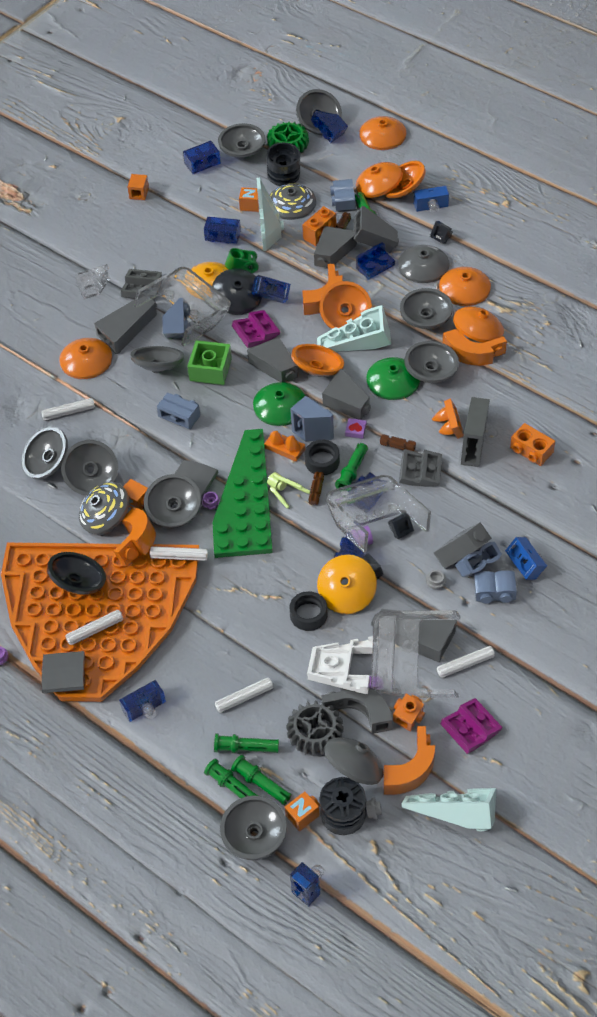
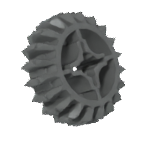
(308, 718)

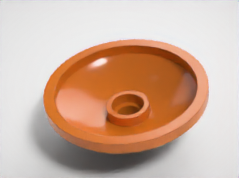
(383, 133)
(412, 177)
(379, 179)
(465, 286)
(342, 295)
(478, 324)
(85, 358)
(317, 360)

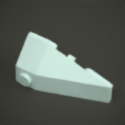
(269, 218)
(362, 333)
(467, 810)

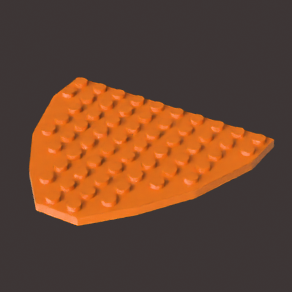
(145, 592)

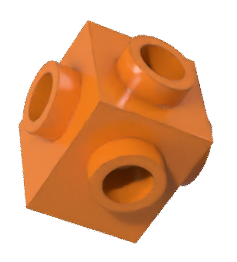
(408, 711)

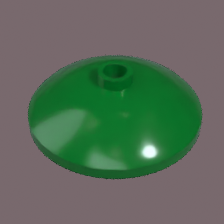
(390, 379)
(274, 403)

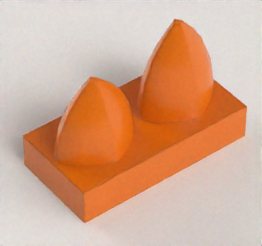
(449, 413)
(285, 446)

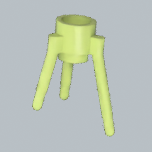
(278, 482)

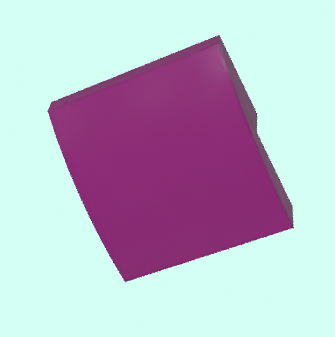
(256, 328)
(471, 725)

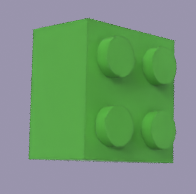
(209, 362)

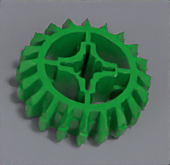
(288, 133)

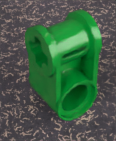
(242, 259)

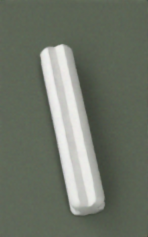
(68, 409)
(178, 553)
(94, 627)
(465, 661)
(243, 695)

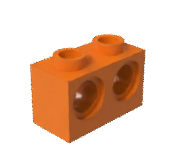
(314, 225)
(532, 444)

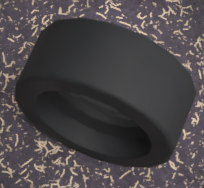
(322, 446)
(308, 598)

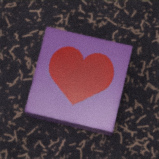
(355, 428)

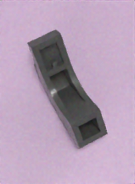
(370, 704)

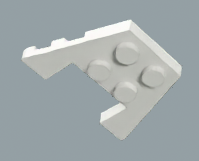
(332, 664)

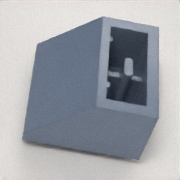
(176, 320)
(311, 421)

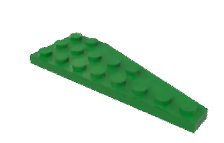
(243, 512)

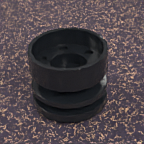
(283, 164)
(339, 816)

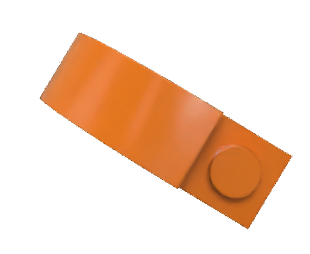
(312, 298)
(473, 352)
(140, 536)
(408, 776)

